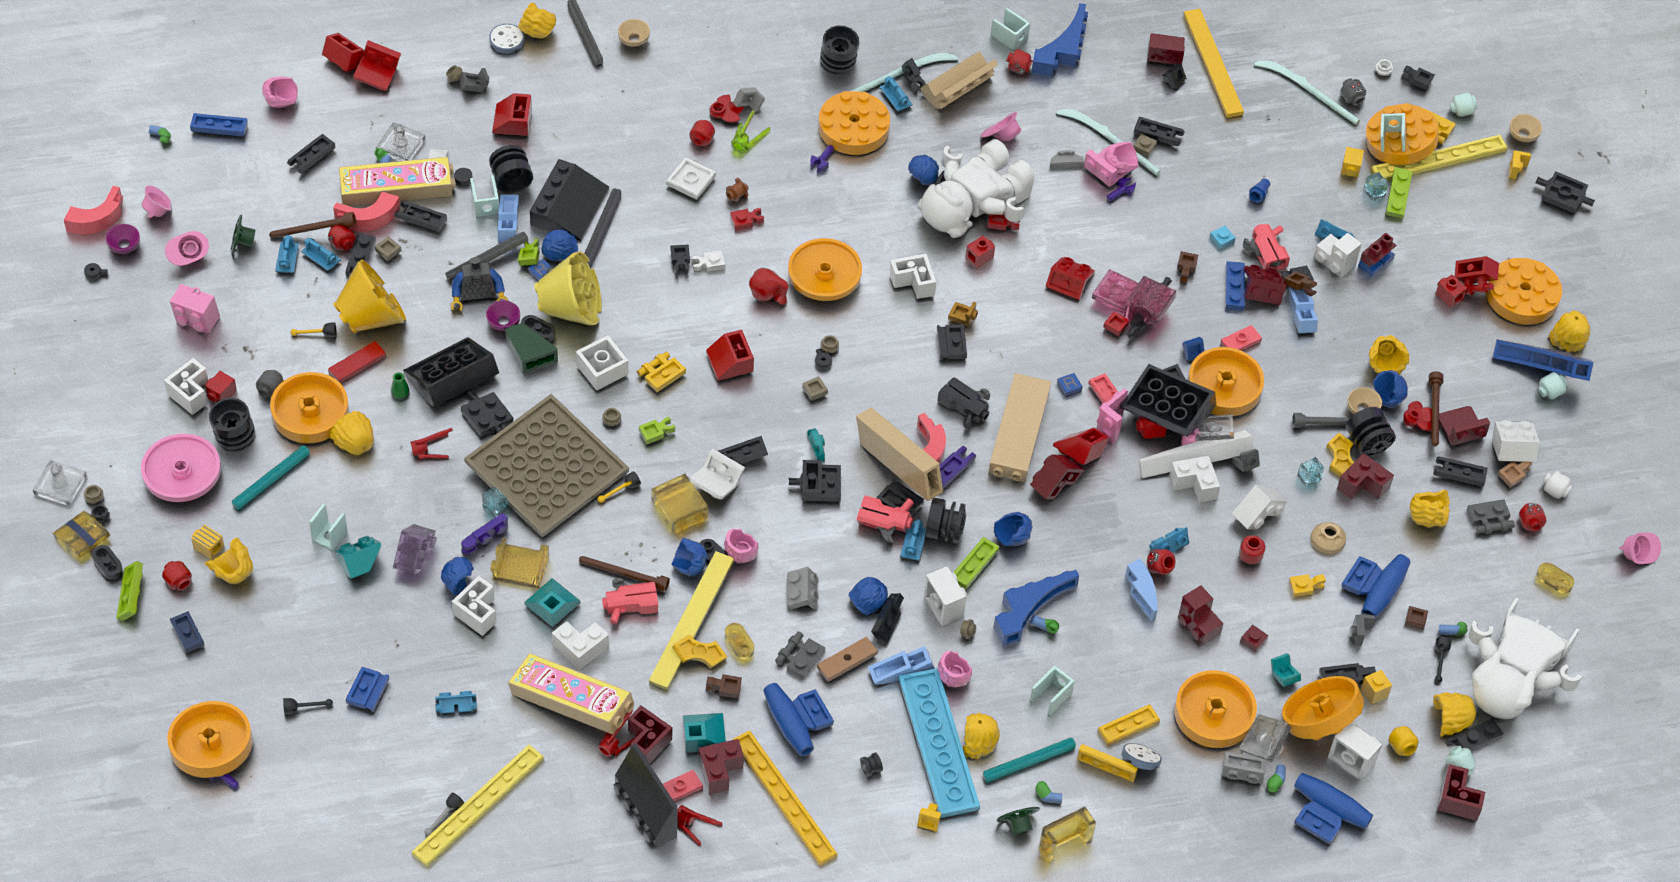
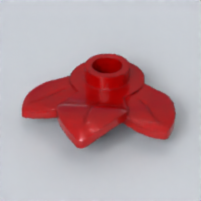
(725, 109)
(1418, 416)

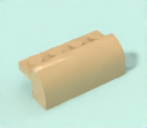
(958, 80)

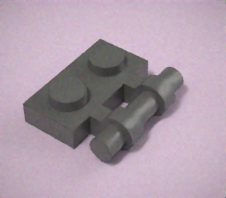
(1490, 512)
(806, 657)

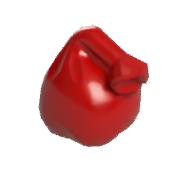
(768, 285)

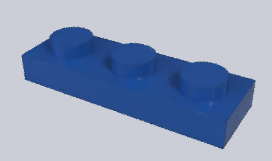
(218, 124)
(1234, 286)

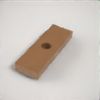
(855, 654)

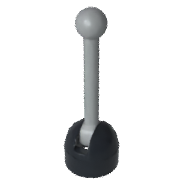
(453, 803)

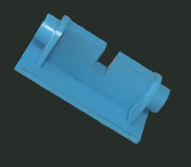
(895, 94)
(1325, 229)
(320, 254)
(287, 255)
(1173, 540)
(914, 541)
(464, 702)

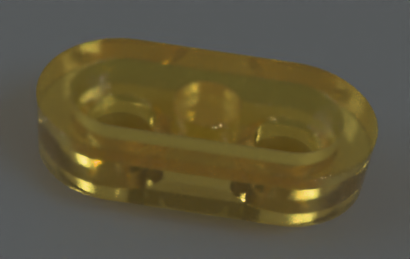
(1556, 577)
(740, 642)

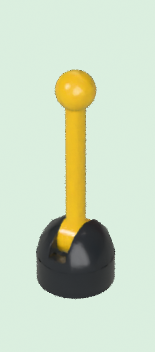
(328, 330)
(631, 481)

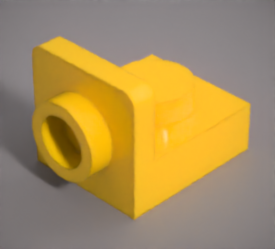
(1518, 161)

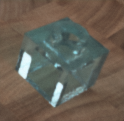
(1376, 186)
(1310, 471)
(494, 502)

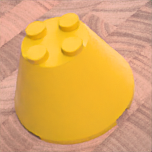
(366, 302)

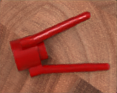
(419, 446)
(609, 743)
(687, 816)

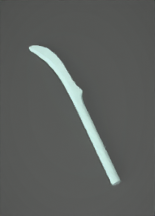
(920, 62)
(1303, 82)
(1106, 133)

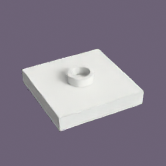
(691, 178)

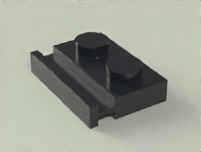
(952, 342)
(896, 495)

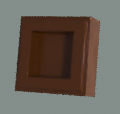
(1416, 618)

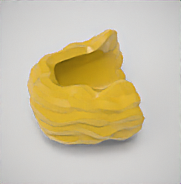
(537, 21)
(1570, 332)
(1388, 354)
(353, 433)
(1430, 508)
(234, 564)
(1457, 711)
(980, 735)

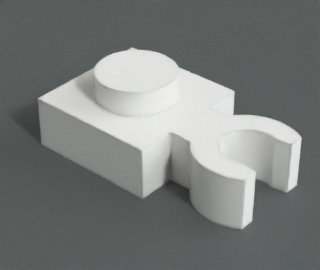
(711, 261)

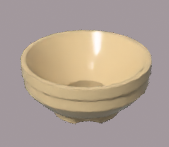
(632, 28)
(1525, 123)
(1365, 397)
(1325, 543)

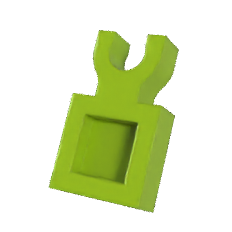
(529, 254)
(655, 431)

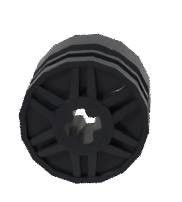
(839, 49)
(511, 169)
(231, 423)
(1370, 431)
(945, 520)

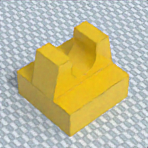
(929, 818)

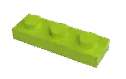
(1398, 192)
(975, 562)
(129, 591)

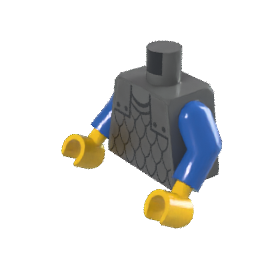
(476, 282)

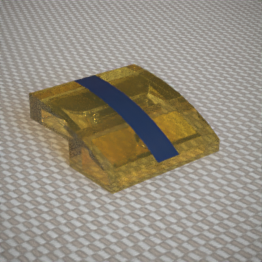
(81, 534)

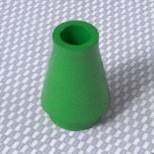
(399, 386)

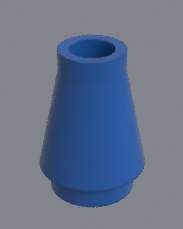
(1259, 191)

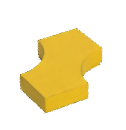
(1340, 449)
(708, 653)

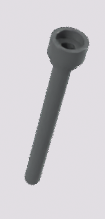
(1300, 420)

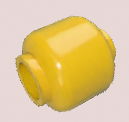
(1403, 741)

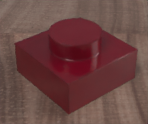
(1254, 638)

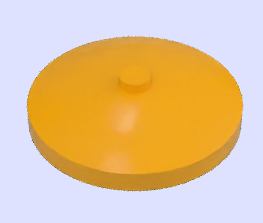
(825, 269)

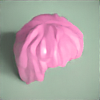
(280, 92)
(1122, 157)
(740, 546)
(954, 670)

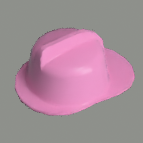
(1005, 129)
(155, 202)
(186, 248)
(1642, 548)

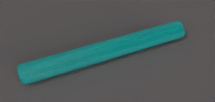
(270, 477)
(1029, 759)

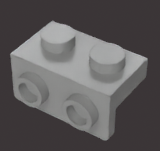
(802, 588)
(1243, 767)

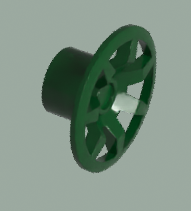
(242, 235)
(1021, 822)

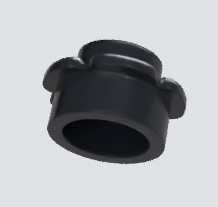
(100, 509)

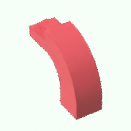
(374, 216)
(96, 219)
(934, 435)

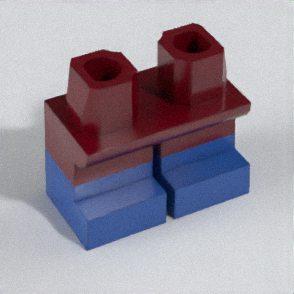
(1377, 255)

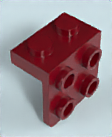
(1264, 285)
(1463, 425)

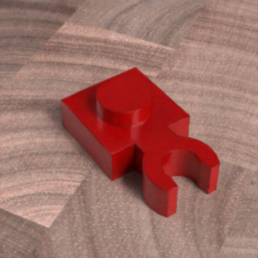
(744, 219)
(1000, 222)

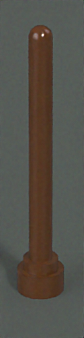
(348, 220)
(1435, 380)
(661, 583)

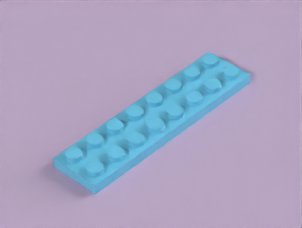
(939, 743)

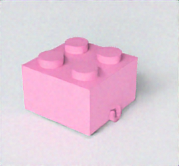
(194, 309)

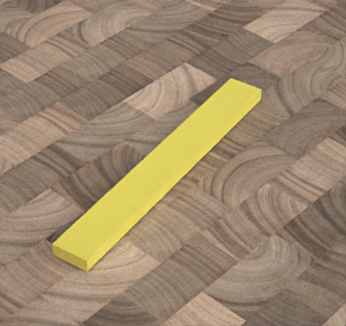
(1448, 156)
(692, 618)
(477, 805)

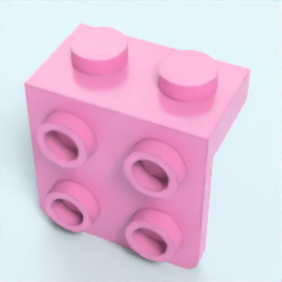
(1101, 168)
(1109, 417)

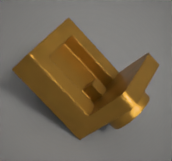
(963, 314)

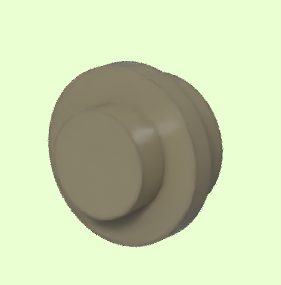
(453, 73)
(829, 344)
(611, 417)
(93, 494)
(968, 628)

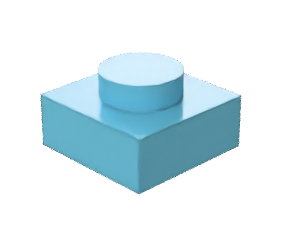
(1222, 237)

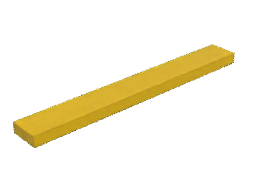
(1213, 63)
(786, 799)

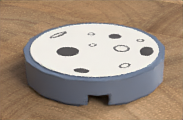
(506, 38)
(1141, 756)

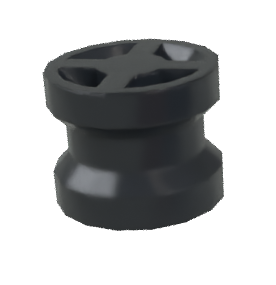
(871, 764)

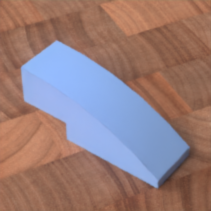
(508, 217)
(1303, 311)
(1142, 588)
(900, 664)

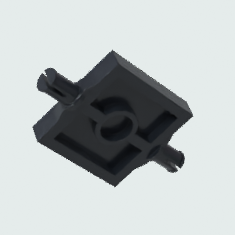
(1564, 192)
(486, 413)

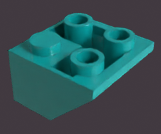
(358, 557)
(552, 602)
(703, 730)

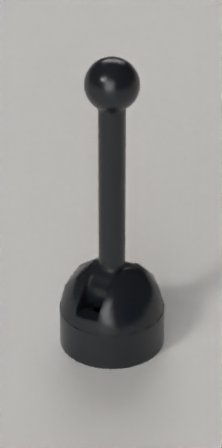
(1443, 646)
(290, 705)

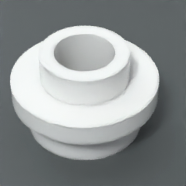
(1384, 67)

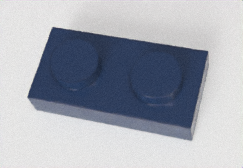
(187, 632)

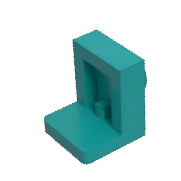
(1284, 671)

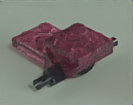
(1139, 302)

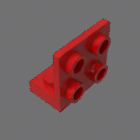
(377, 66)
(1069, 277)

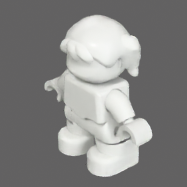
(976, 189)
(1519, 664)

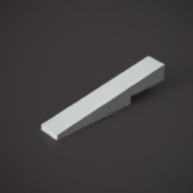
(1216, 449)

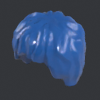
(924, 169)
(558, 245)
(1391, 388)
(1013, 529)
(690, 557)
(455, 574)
(869, 595)

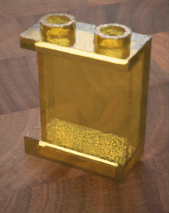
(680, 502)
(519, 564)
(1075, 824)

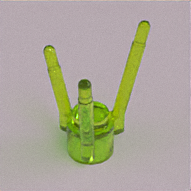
(741, 139)

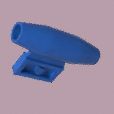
(1376, 583)
(798, 717)
(1327, 809)

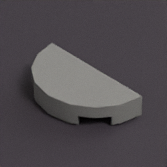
(1066, 159)

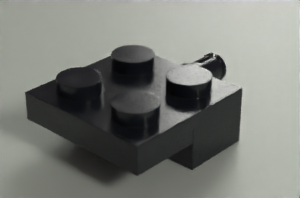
(819, 481)

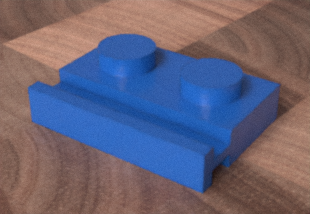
(367, 689)

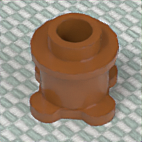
(737, 190)

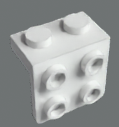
(718, 475)

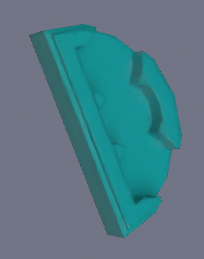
(817, 443)

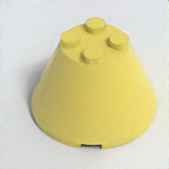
(571, 291)

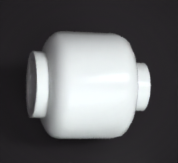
(1557, 485)

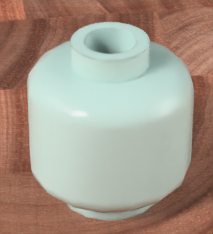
(1463, 104)
(1552, 386)
(1461, 757)

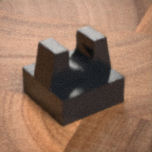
(1175, 75)

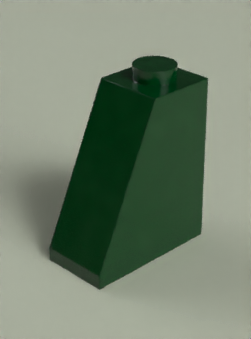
(529, 348)

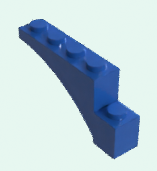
(1063, 49)
(1544, 358)
(1026, 600)

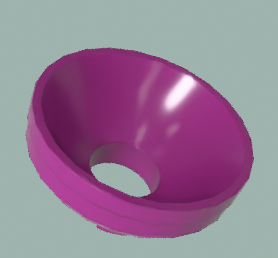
(122, 233)
(502, 310)

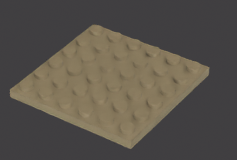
(546, 465)

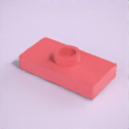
(1242, 339)
(1102, 387)
(683, 785)

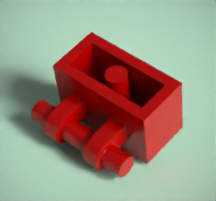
(342, 52)
(1479, 271)

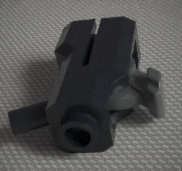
(965, 400)

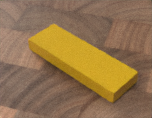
(1128, 725)
(1107, 763)

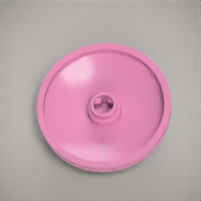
(180, 467)

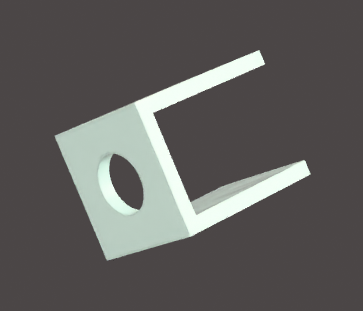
(1008, 36)
(1386, 127)
(478, 204)
(320, 526)
(1052, 676)

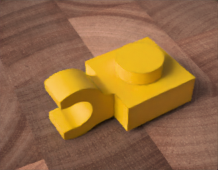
(1304, 586)

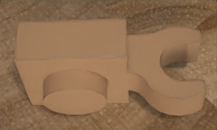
(1514, 473)

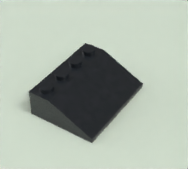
(568, 200)
(452, 371)
(1170, 401)
(646, 798)

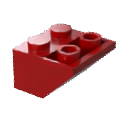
(513, 115)
(731, 355)
(1083, 445)

